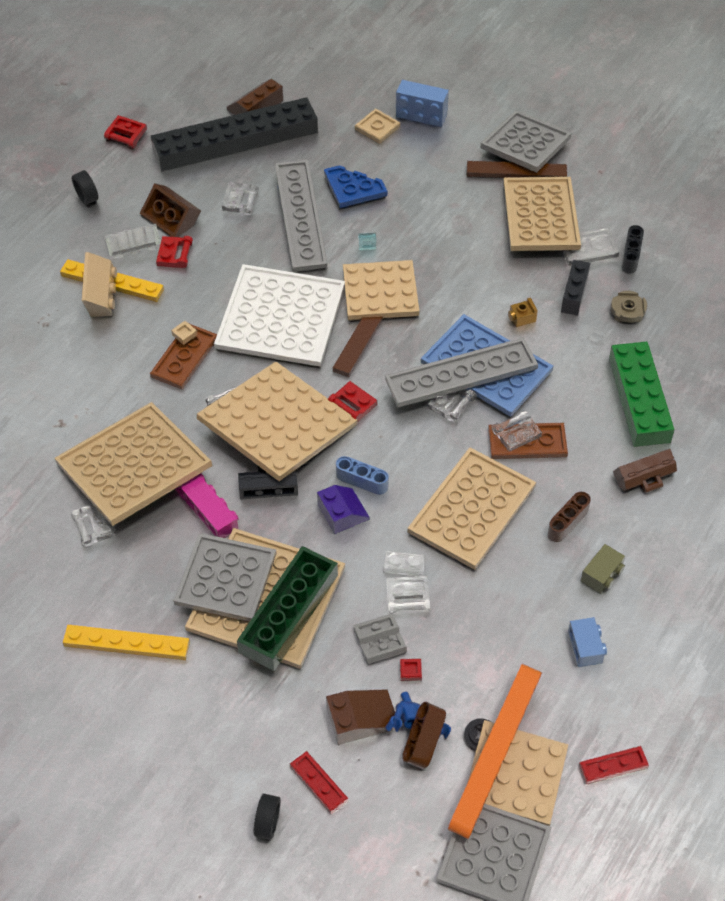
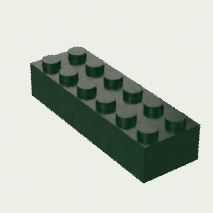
(287, 608)

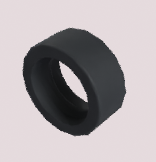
(85, 187)
(267, 816)

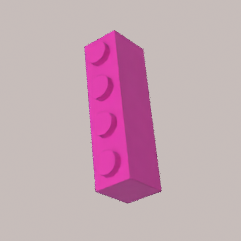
(208, 506)

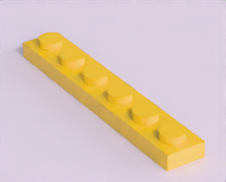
(124, 283)
(126, 642)

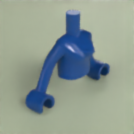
(406, 712)

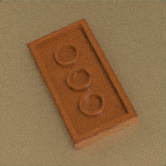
(182, 360)
(550, 445)

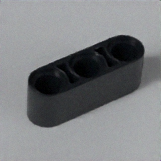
(632, 249)

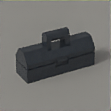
(263, 485)

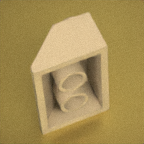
(98, 285)

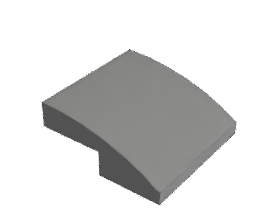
(380, 638)

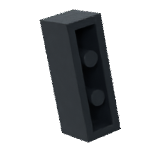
(575, 287)

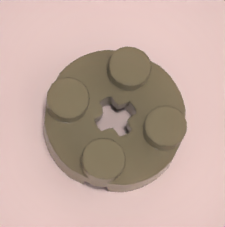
(625, 314)

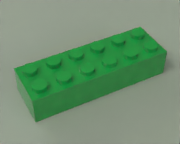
(641, 394)

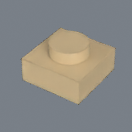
(184, 332)

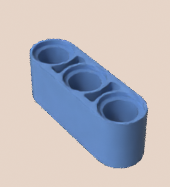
(368, 482)

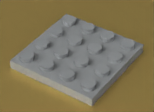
(526, 141)
(225, 577)
(497, 858)

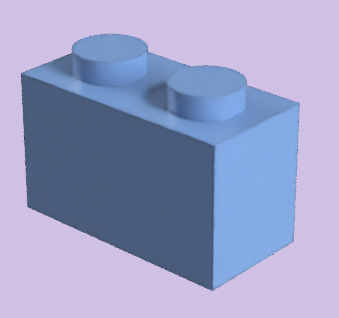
(587, 642)

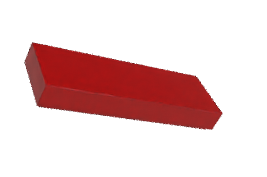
(613, 765)
(319, 782)

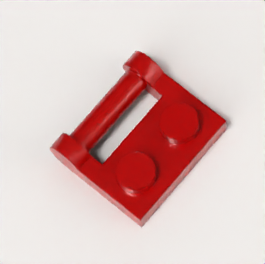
(127, 127)
(169, 249)
(356, 398)

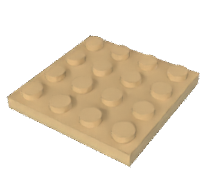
(380, 289)
(527, 776)

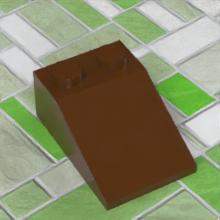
(359, 714)

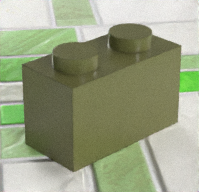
(603, 569)

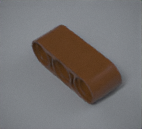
(567, 524)
(424, 735)

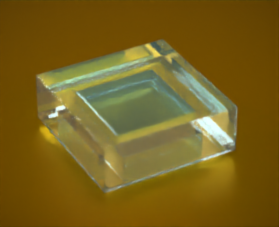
(367, 241)

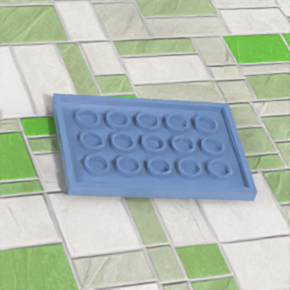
(503, 394)

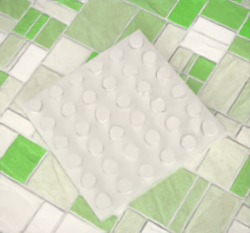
(280, 315)

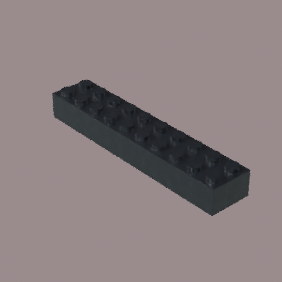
(234, 134)

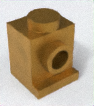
(523, 313)

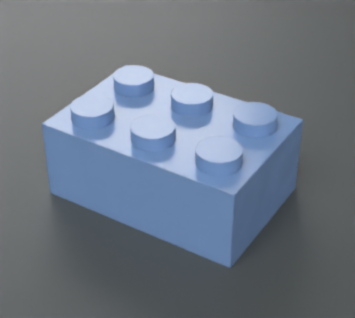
(422, 103)

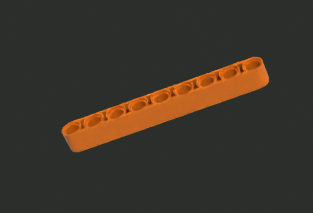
(494, 752)

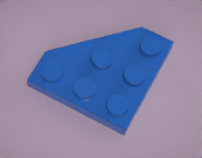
(353, 187)

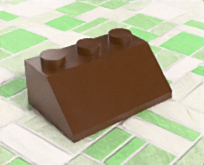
(262, 96)
(169, 210)

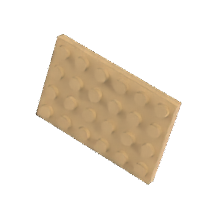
(541, 214)
(471, 508)

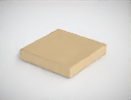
(377, 126)

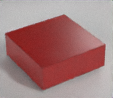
(410, 670)

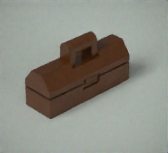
(653, 466)

